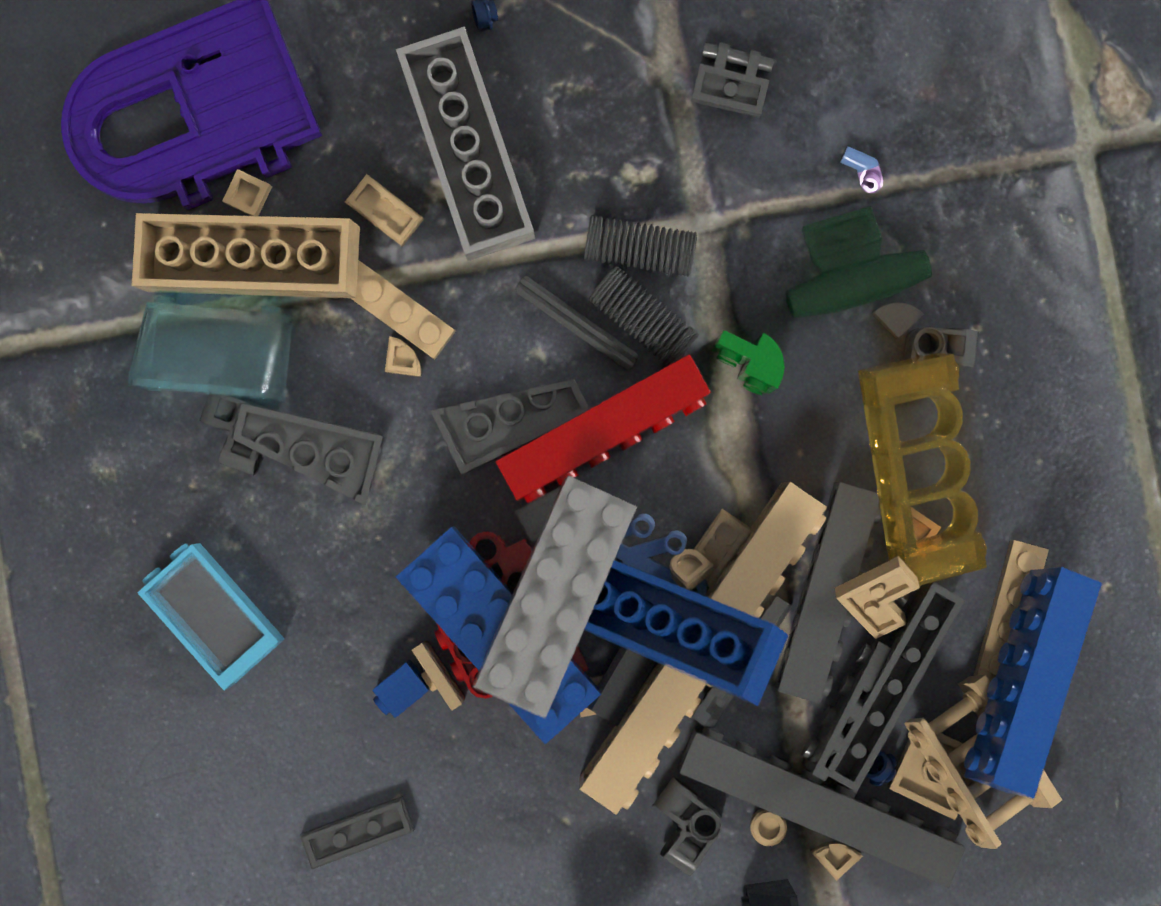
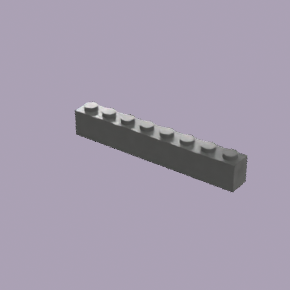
(822, 807)

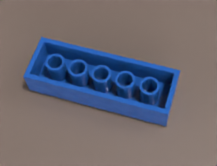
(469, 605)
(687, 632)
(1032, 680)

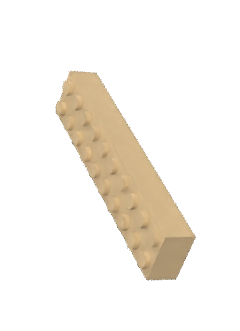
(670, 695)

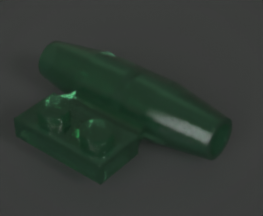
(852, 266)

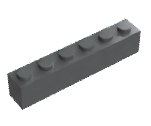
(819, 615)
(911, 653)

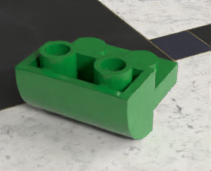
(761, 361)

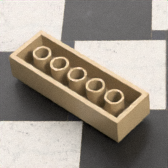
(246, 255)

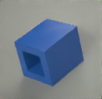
(400, 690)

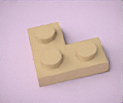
(873, 595)

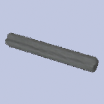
(576, 323)

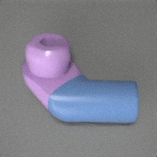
(866, 167)

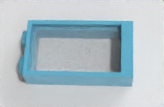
(209, 614)

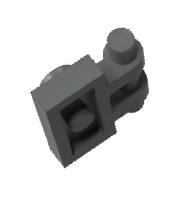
(728, 88)

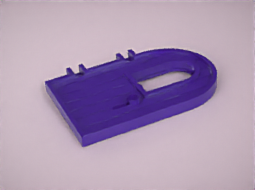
(229, 105)

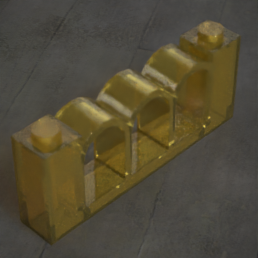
(959, 546)

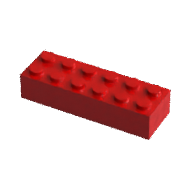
(603, 428)

